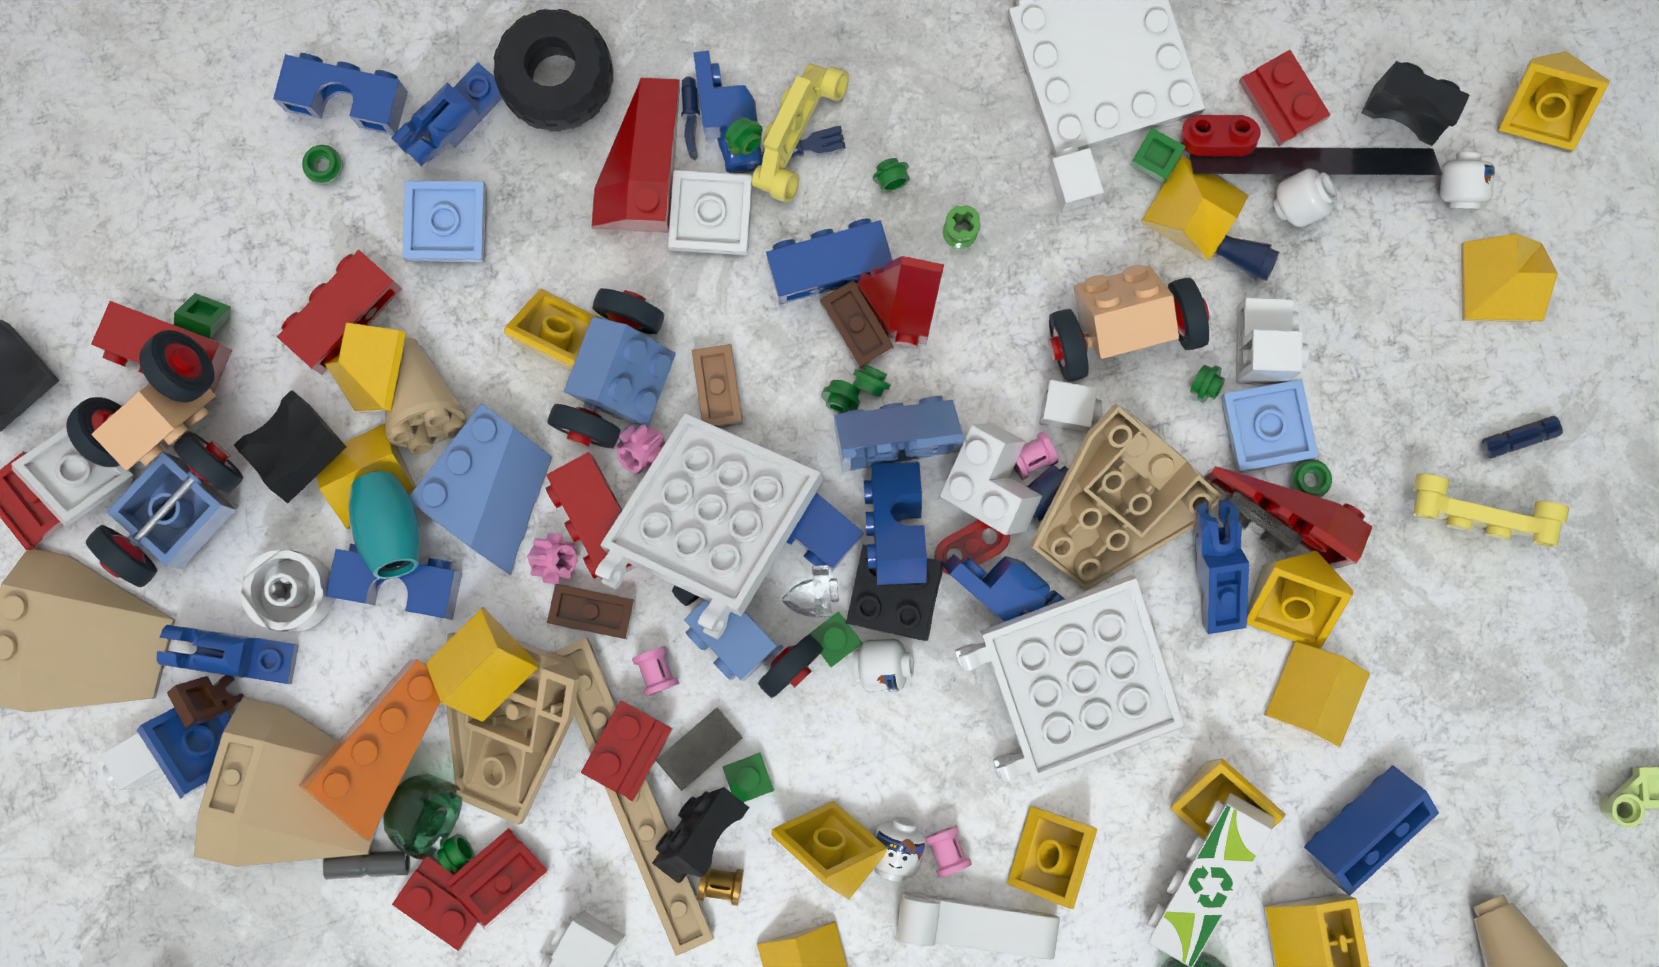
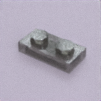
(1272, 532)
(699, 748)

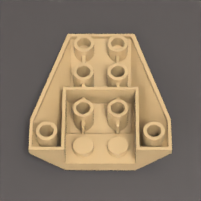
(1120, 500)
(254, 797)

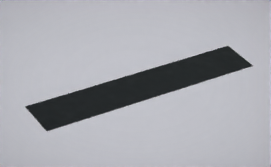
(1327, 160)

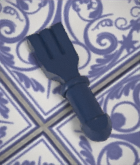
(691, 113)
(821, 143)

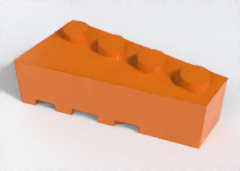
(372, 756)

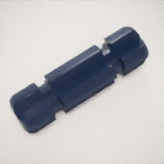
(1522, 437)

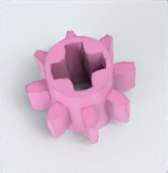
(639, 447)
(552, 558)

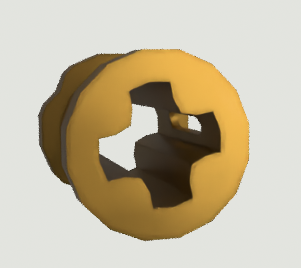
(721, 885)

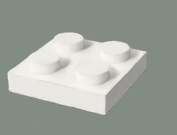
(710, 212)
(66, 479)

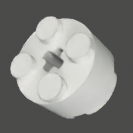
(265, 589)

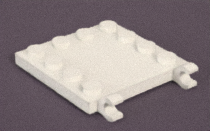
(1104, 67)
(710, 518)
(1078, 680)

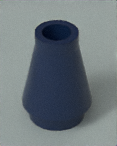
(1248, 256)

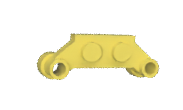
(785, 132)
(1499, 524)

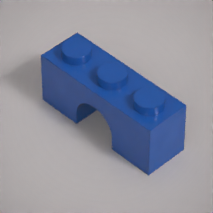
(309, 84)
(898, 548)
(430, 587)

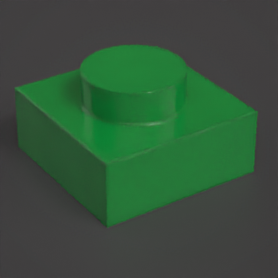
(1157, 155)
(202, 315)
(836, 639)
(748, 777)

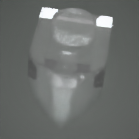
(814, 595)

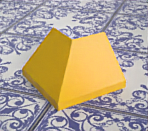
(1554, 100)
(1195, 209)
(1506, 279)
(368, 366)
(1299, 599)

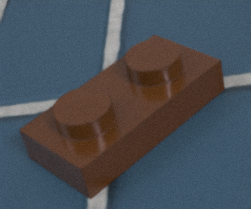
(856, 324)
(591, 611)

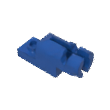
(723, 107)
(449, 115)
(1222, 568)
(1007, 589)
(231, 654)

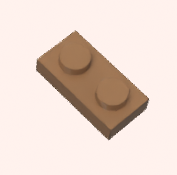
(717, 386)

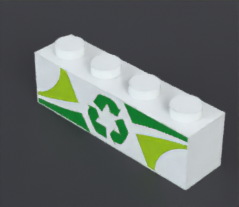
(1210, 880)

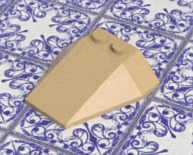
(74, 637)
(511, 751)

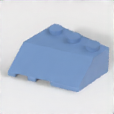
(897, 433)
(485, 487)

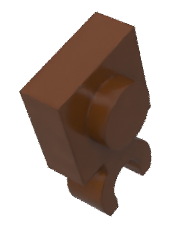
(201, 701)

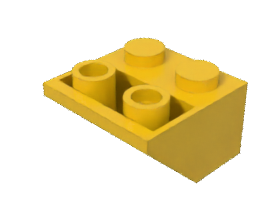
(1317, 933)

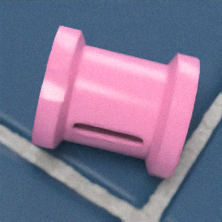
(1035, 455)
(655, 671)
(948, 851)

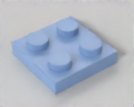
(444, 221)
(1269, 426)

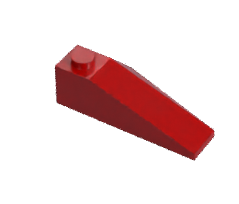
(638, 172)
(903, 298)
(1325, 525)

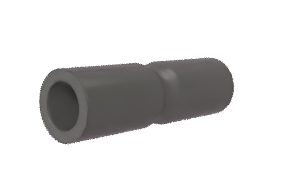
(373, 865)

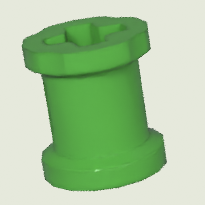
(957, 216)

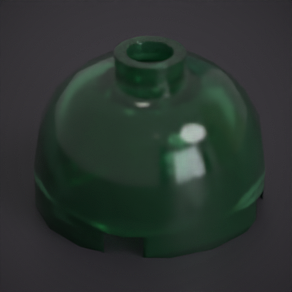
(421, 813)

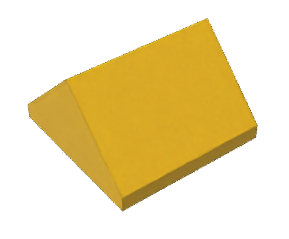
(550, 328)
(363, 455)
(479, 667)
(1317, 693)
(1214, 784)
(832, 847)
(1052, 856)
(806, 948)

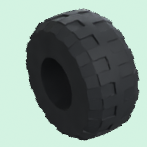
(543, 36)

